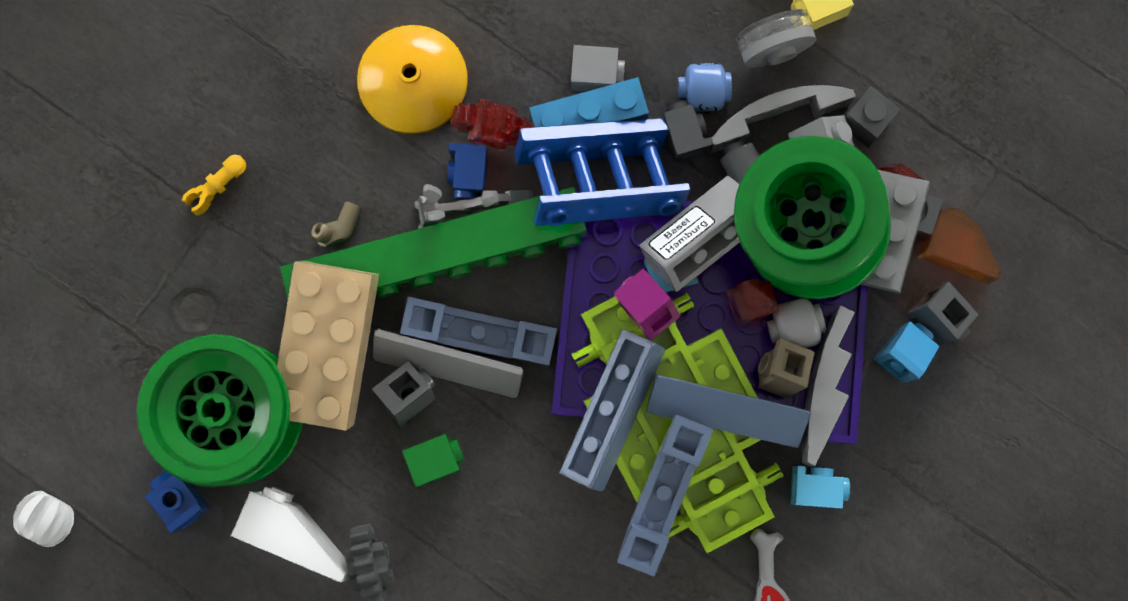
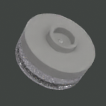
(776, 38)

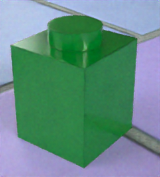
(433, 459)

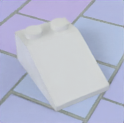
(288, 531)

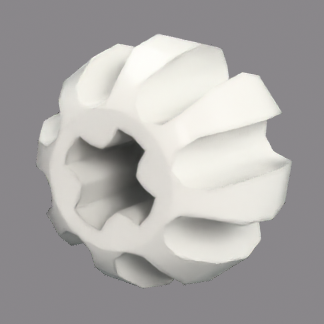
(43, 519)

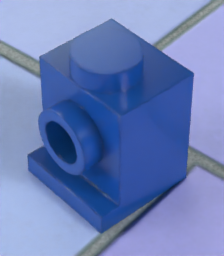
(468, 171)
(189, 503)

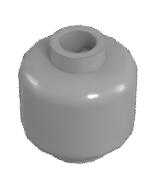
(798, 323)

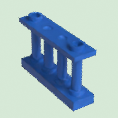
(597, 141)

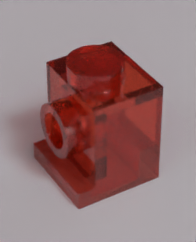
(752, 301)

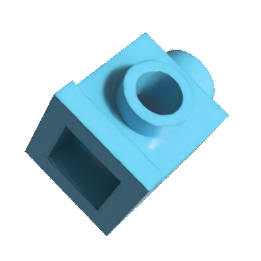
(818, 488)

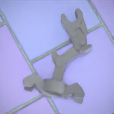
(431, 211)

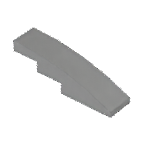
(822, 397)

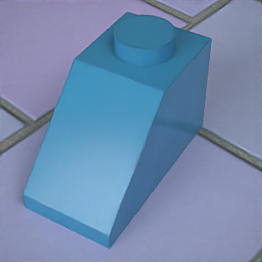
(908, 352)

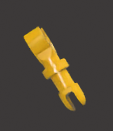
(233, 166)

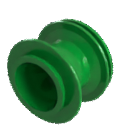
(784, 178)
(172, 427)

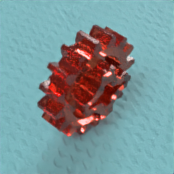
(489, 123)

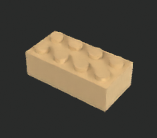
(326, 342)

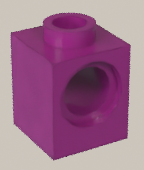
(646, 304)

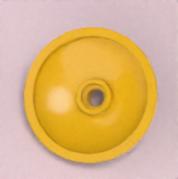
(416, 102)

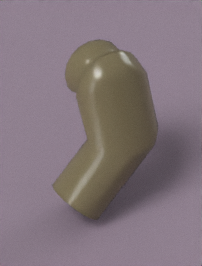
(338, 230)

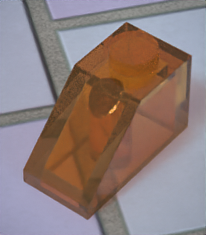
(960, 247)

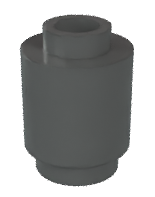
(738, 159)

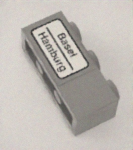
(694, 236)

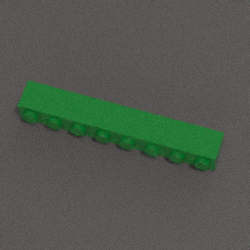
(452, 247)

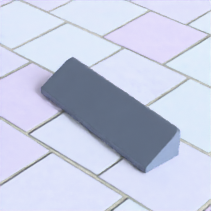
(612, 411)
(728, 411)

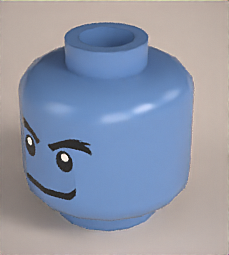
(705, 87)

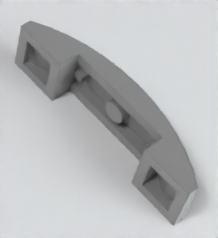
(821, 99)

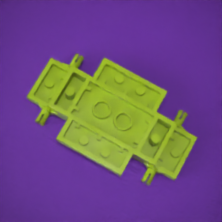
(724, 491)

